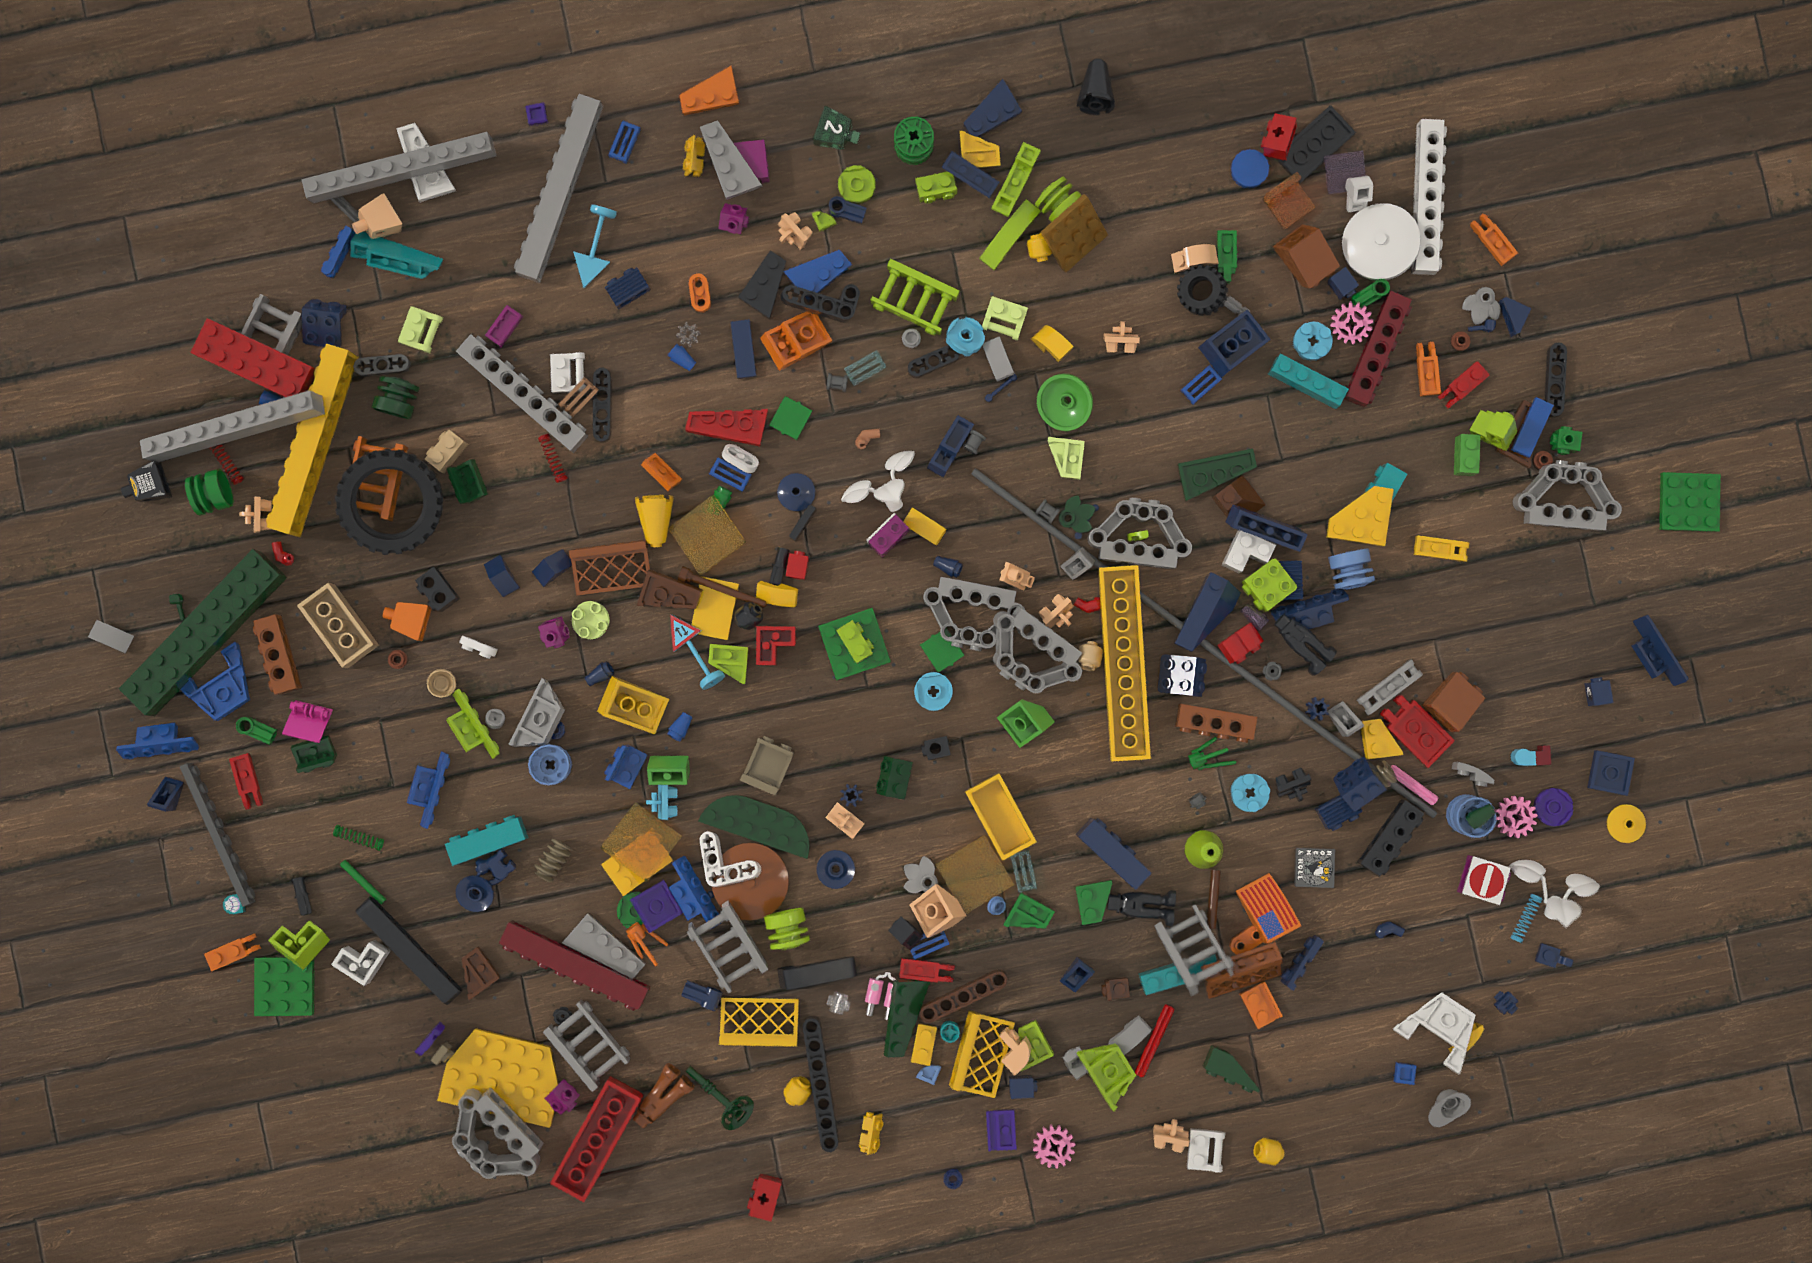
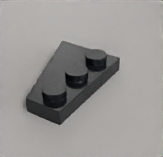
(763, 286)

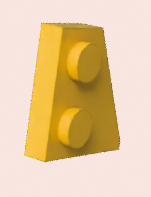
(979, 151)
(1378, 740)

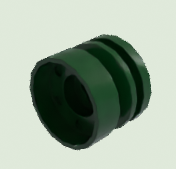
(395, 397)

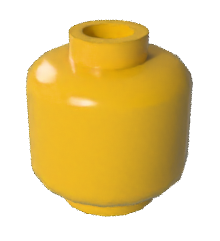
(1038, 248)
(797, 1091)
(1268, 1151)

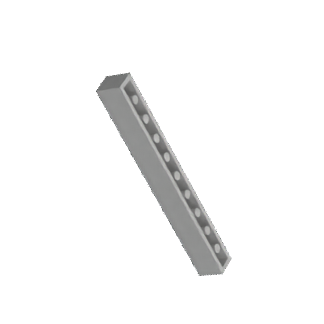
(399, 167)
(559, 188)
(232, 426)

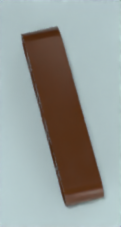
(957, 1004)

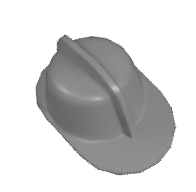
(1448, 1107)

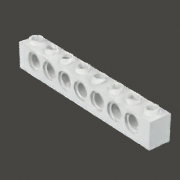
(1429, 129)

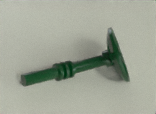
(731, 1107)

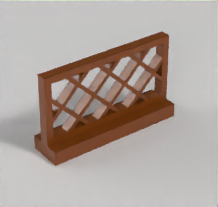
(605, 551)
(1245, 964)

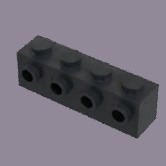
(1391, 837)

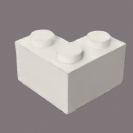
(1244, 547)
(361, 966)

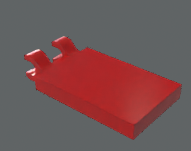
(1417, 731)

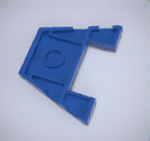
(223, 692)

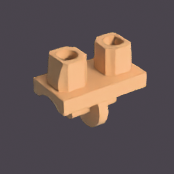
(791, 232)
(1129, 339)
(259, 505)
(1016, 577)
(1060, 614)
(845, 820)
(1172, 1134)

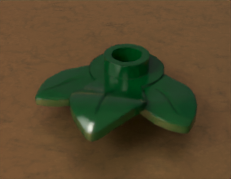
(1080, 515)

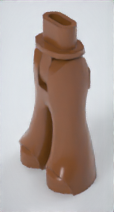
(654, 1104)

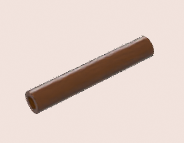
(1213, 898)

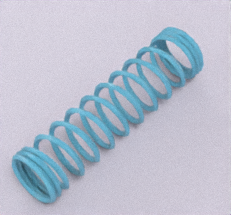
(1534, 898)

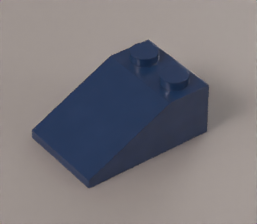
(1234, 343)

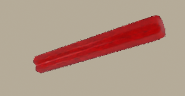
(1154, 1040)

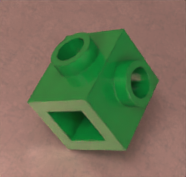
(1566, 440)

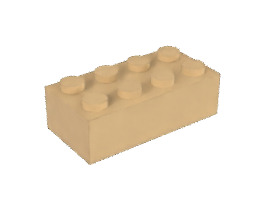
(338, 625)

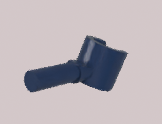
(1488, 327)

